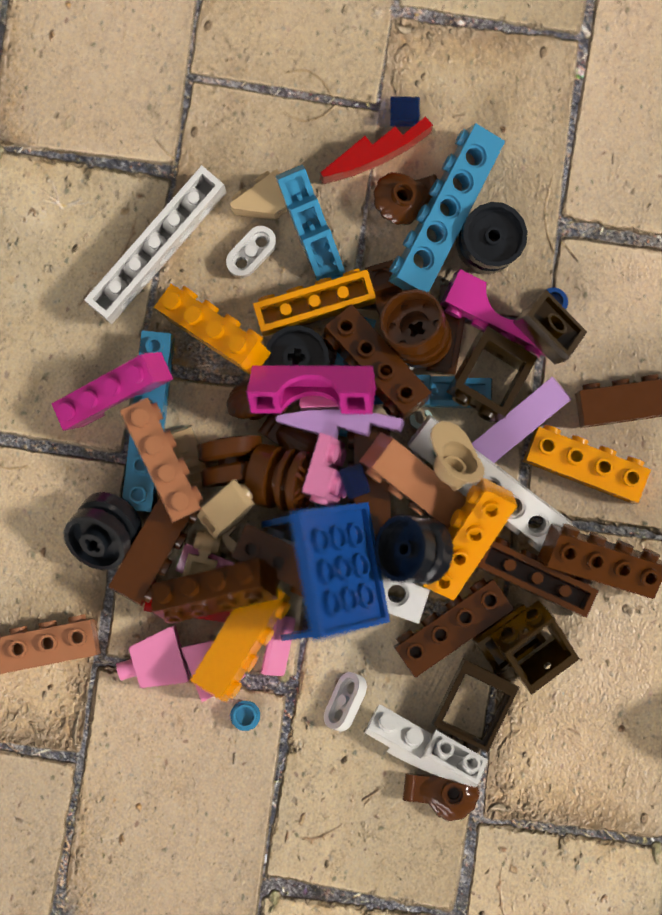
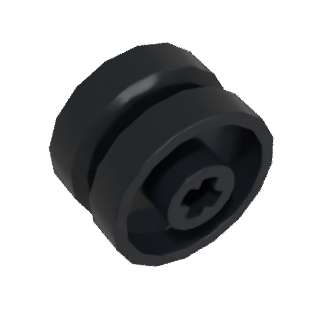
(491, 222)
(297, 342)
(102, 531)
(413, 549)

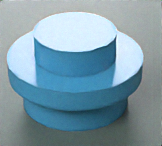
(245, 715)

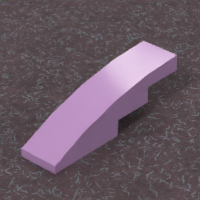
(522, 420)
(331, 421)

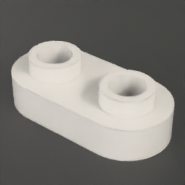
(249, 251)
(345, 701)

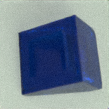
(404, 111)
(354, 481)

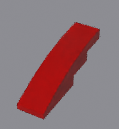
(366, 156)

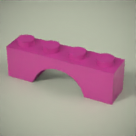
(468, 298)
(122, 383)
(277, 386)

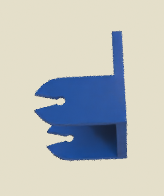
(336, 570)

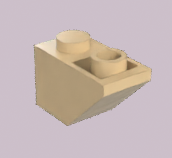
(261, 200)
(226, 509)

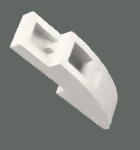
(424, 750)

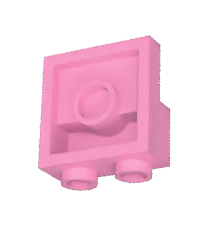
(323, 479)

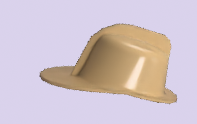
(456, 457)

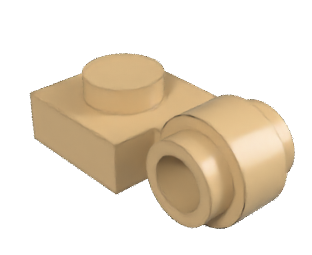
(201, 562)

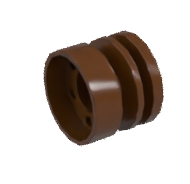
(416, 328)
(278, 477)

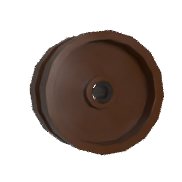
(231, 459)

